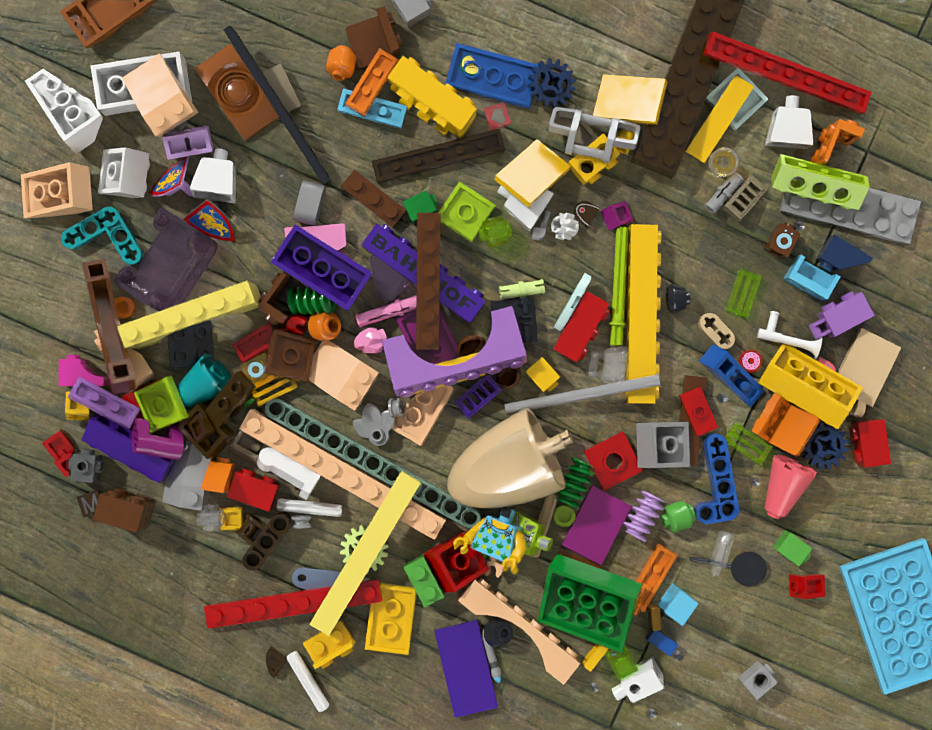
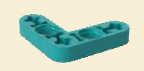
(110, 228)

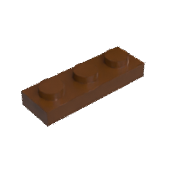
(373, 198)

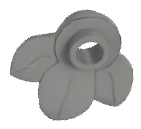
(374, 421)

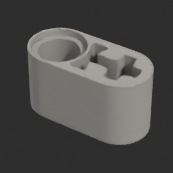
(309, 203)

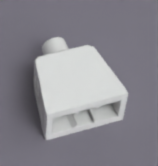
(790, 126)
(215, 178)
(520, 212)
(640, 683)

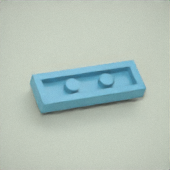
(380, 112)

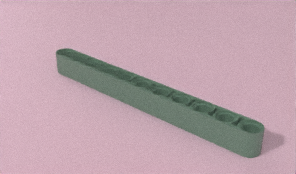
(362, 461)

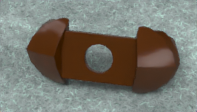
(473, 344)

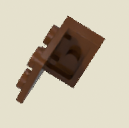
(371, 35)
(269, 298)

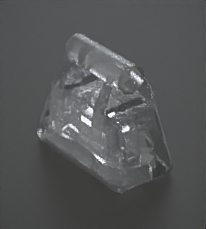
(613, 365)

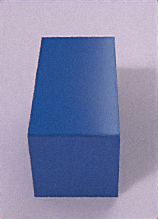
(662, 641)

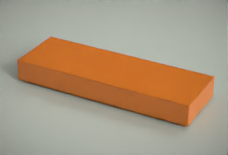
(371, 82)
(655, 572)

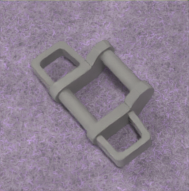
(578, 117)

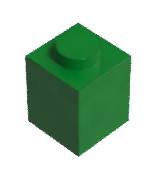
(420, 204)

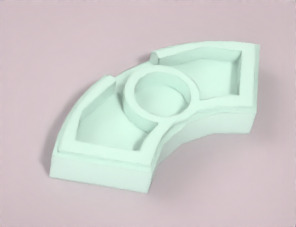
(572, 302)

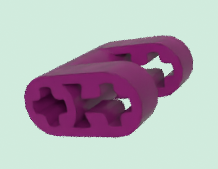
(166, 447)

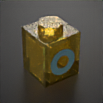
(254, 368)

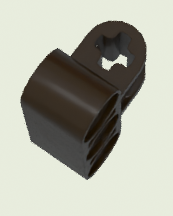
(255, 535)

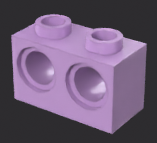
(188, 142)

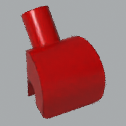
(295, 323)

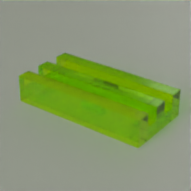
(750, 275)
(731, 433)

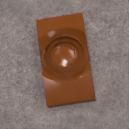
(100, 19)
(237, 92)

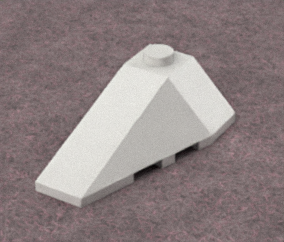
(69, 111)

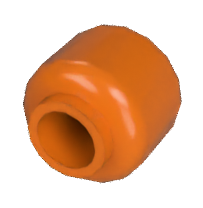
(341, 63)
(324, 326)

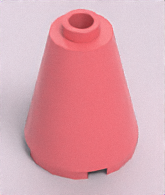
(786, 485)

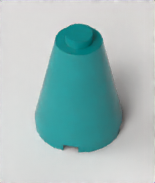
(203, 382)

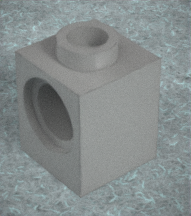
(761, 688)

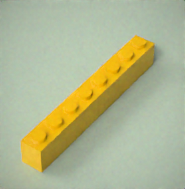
(642, 309)

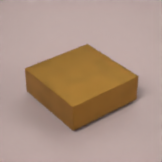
(654, 617)

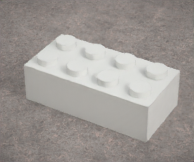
(111, 92)

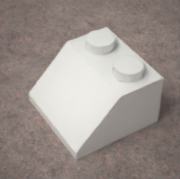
(124, 172)

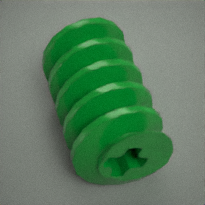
(309, 302)
(575, 482)

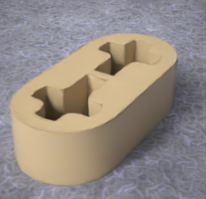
(720, 327)

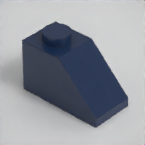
(839, 254)

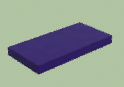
(466, 668)

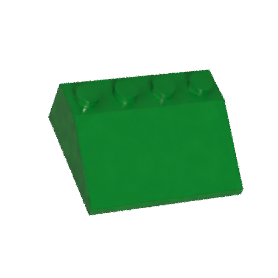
(589, 602)

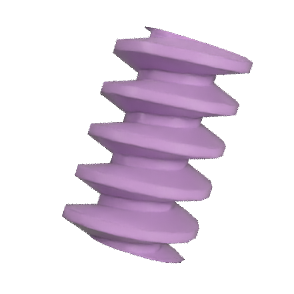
(643, 515)

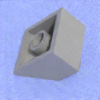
(663, 444)

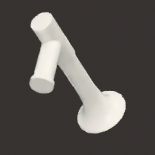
(770, 335)

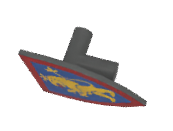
(211, 221)

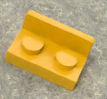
(325, 648)

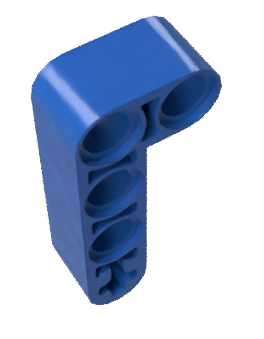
(715, 478)

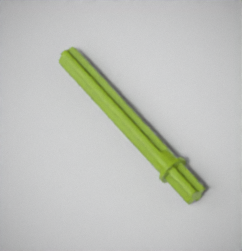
(619, 287)

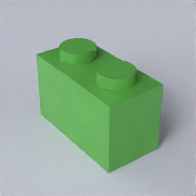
(423, 580)

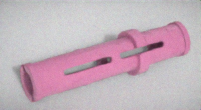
(381, 313)

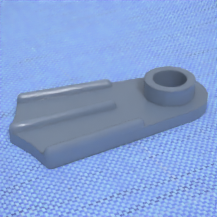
(314, 578)

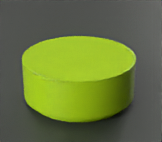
(564, 515)

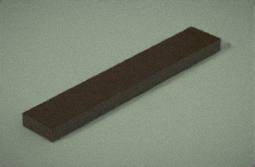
(438, 156)

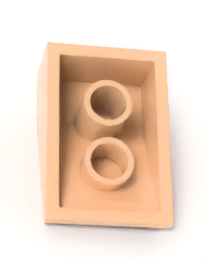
(159, 96)
(56, 191)
(341, 374)

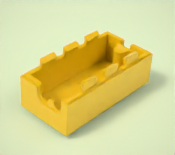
(432, 98)

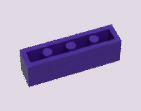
(117, 444)

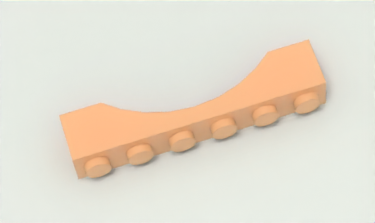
(484, 601)

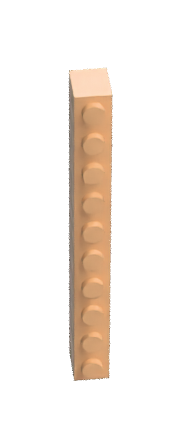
(337, 470)

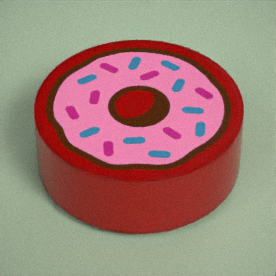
(750, 360)

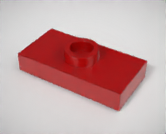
(254, 343)
(698, 411)

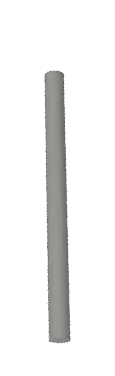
(583, 394)

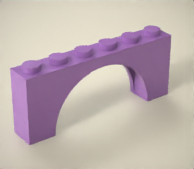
(414, 374)

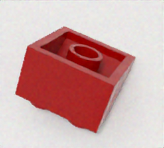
(453, 568)

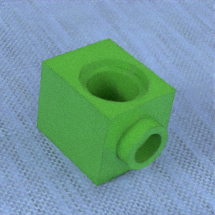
(792, 548)

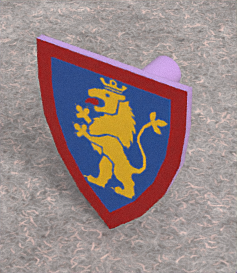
(172, 180)

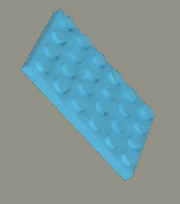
(894, 612)

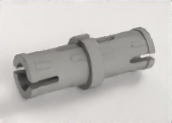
(724, 193)

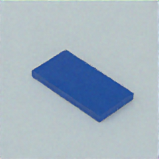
(500, 78)

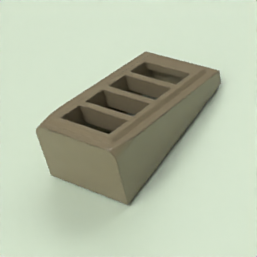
(732, 210)

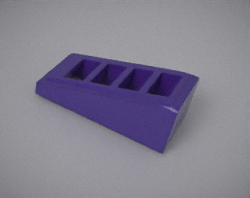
(491, 383)

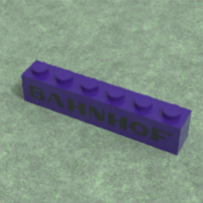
(403, 259)

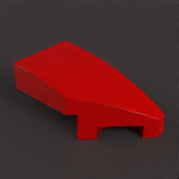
(61, 450)

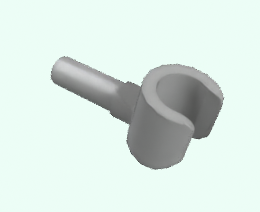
(539, 233)

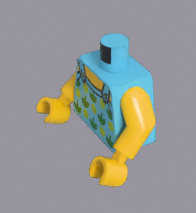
(497, 539)

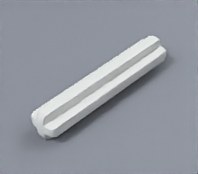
(309, 507)
(307, 681)

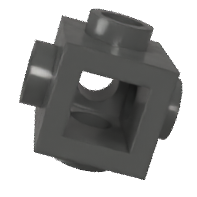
(86, 466)

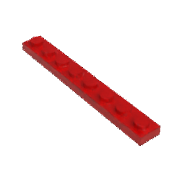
(786, 73)
(284, 605)

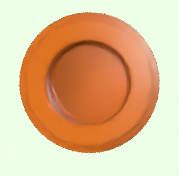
(125, 307)

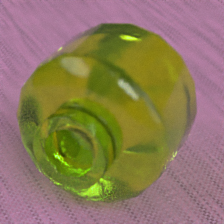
(495, 231)

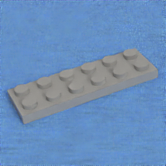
(880, 214)

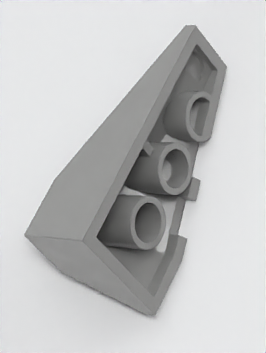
(185, 480)

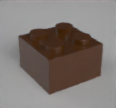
(124, 510)

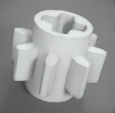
(564, 226)

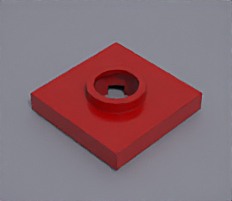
(597, 457)

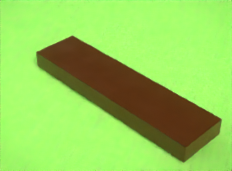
(690, 383)

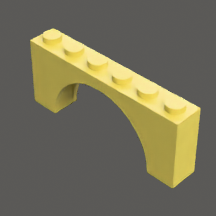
(152, 328)

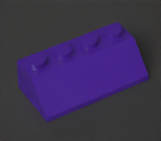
(321, 267)

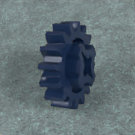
(548, 75)
(830, 441)

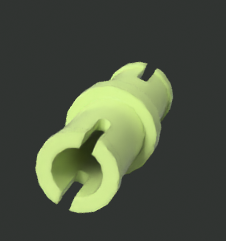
(521, 289)

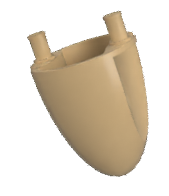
(509, 465)

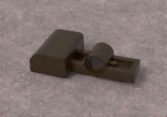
(224, 406)

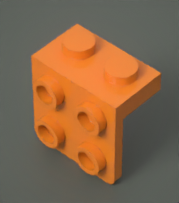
(840, 131)
(785, 425)

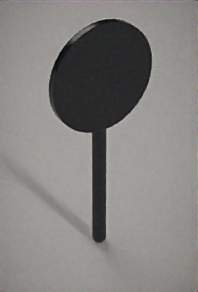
(747, 567)

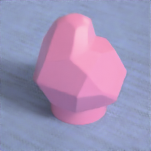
(370, 340)

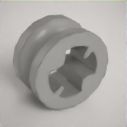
(397, 407)
(301, 521)

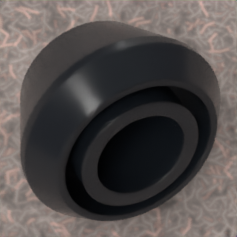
(677, 298)
(498, 632)

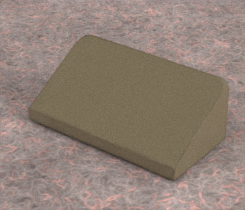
(247, 448)

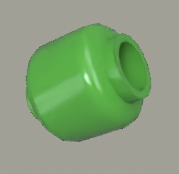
(678, 516)

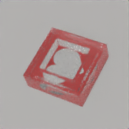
(497, 116)

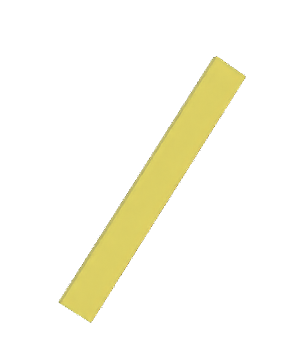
(365, 553)

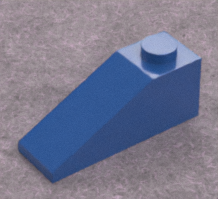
(731, 374)

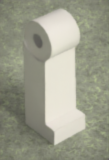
(289, 470)

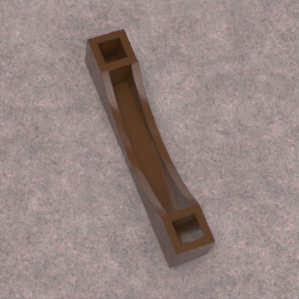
(428, 281)
(106, 319)

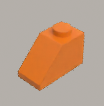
(219, 475)

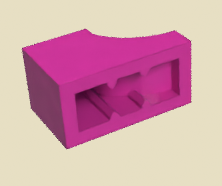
(74, 367)

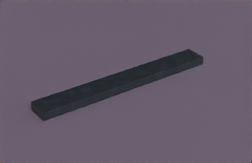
(277, 105)

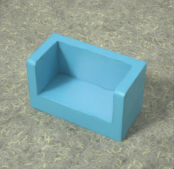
(811, 279)
(677, 604)

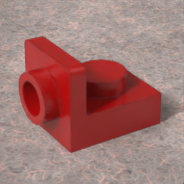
(807, 586)

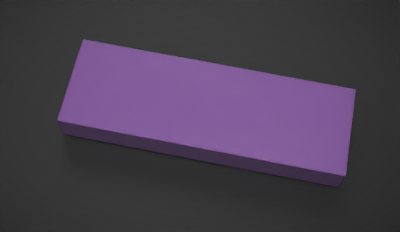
(103, 403)

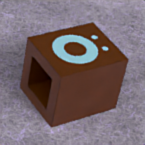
(782, 240)

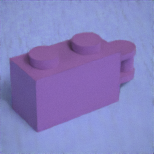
(842, 315)

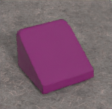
(617, 215)

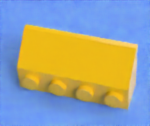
(810, 385)

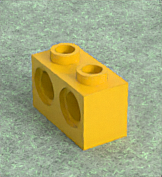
(596, 164)

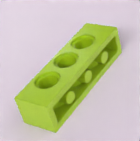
(788, 167)

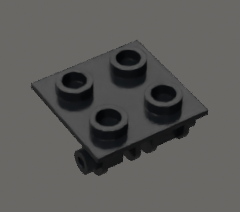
(525, 315)
(190, 344)

